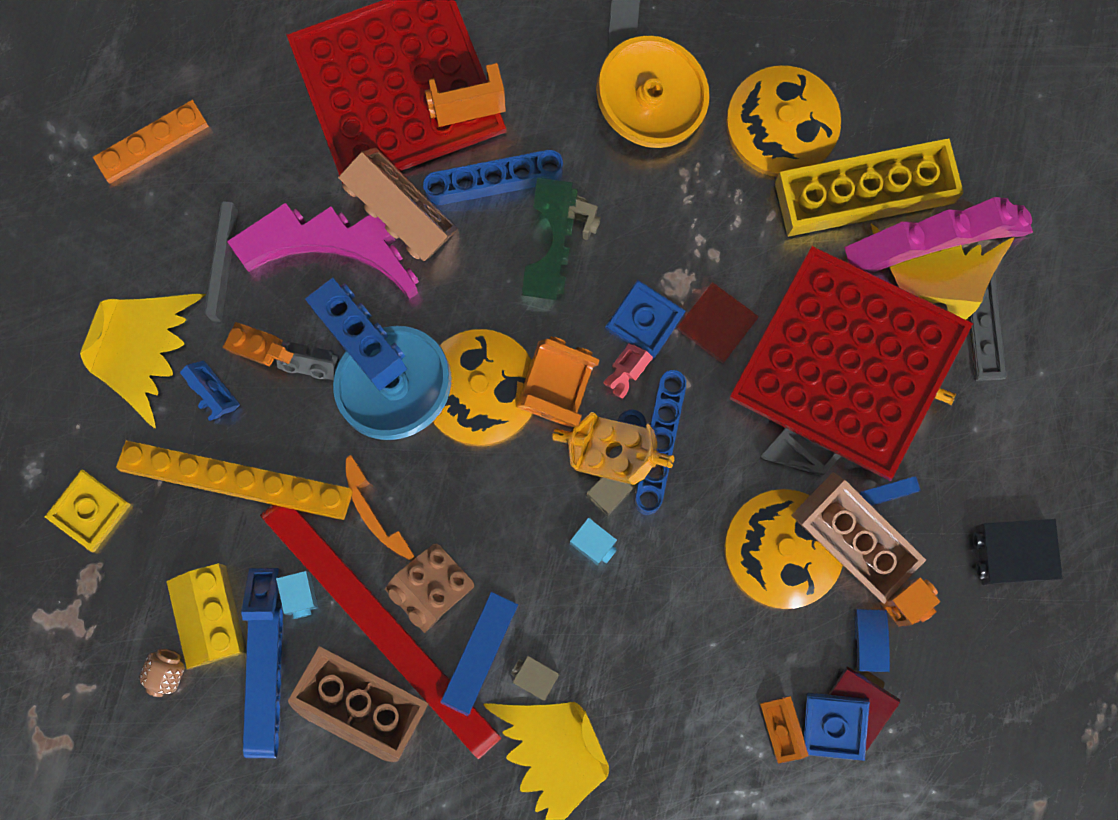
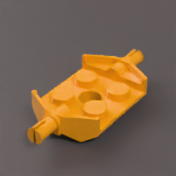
(596, 437)

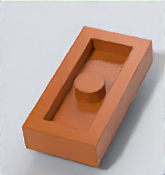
(784, 729)

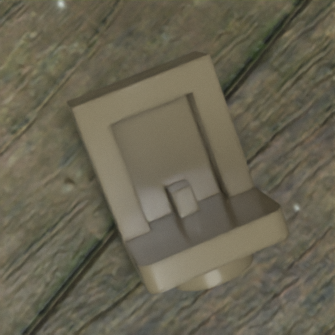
(586, 213)

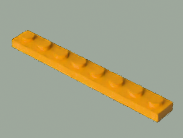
(235, 480)

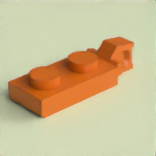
(256, 345)

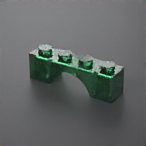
(544, 277)

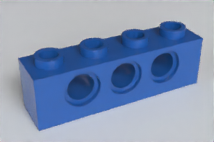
(379, 368)

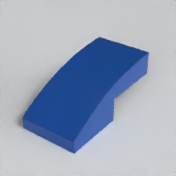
(872, 640)

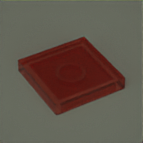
(717, 322)

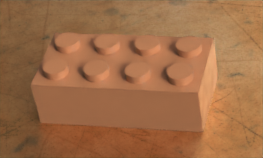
(858, 537)

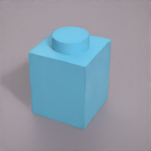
(594, 542)
(297, 594)

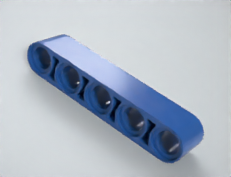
(482, 187)
(663, 428)
(263, 687)

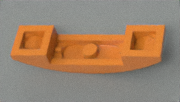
(357, 481)

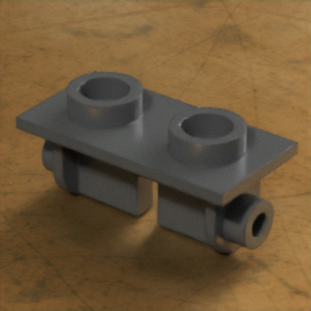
(318, 365)

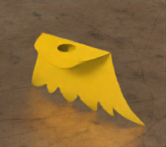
(950, 276)
(132, 344)
(559, 749)

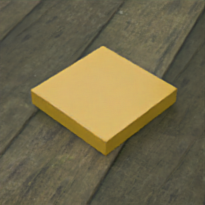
(87, 510)

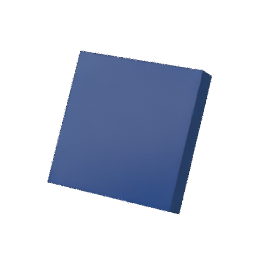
(645, 319)
(836, 726)

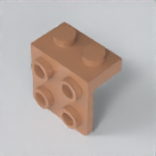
(429, 587)

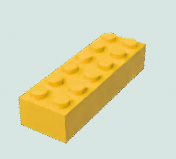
(868, 187)

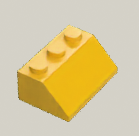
(206, 615)

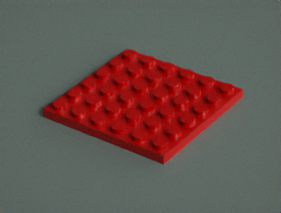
(372, 77)
(851, 362)

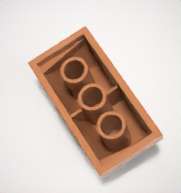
(357, 705)

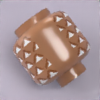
(161, 672)

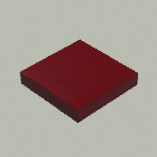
(881, 701)

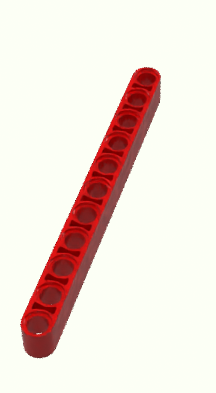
(378, 625)

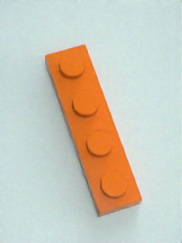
(150, 141)

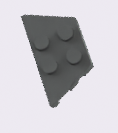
(800, 453)

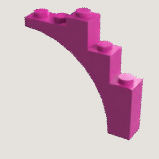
(948, 229)
(284, 234)

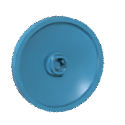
(405, 403)

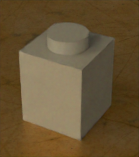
(608, 494)
(534, 677)

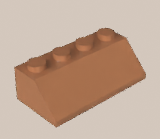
(397, 203)

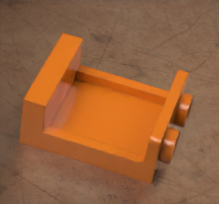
(467, 102)
(557, 381)

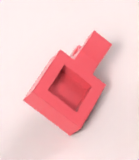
(628, 365)

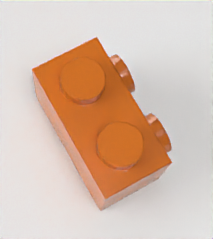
(912, 602)

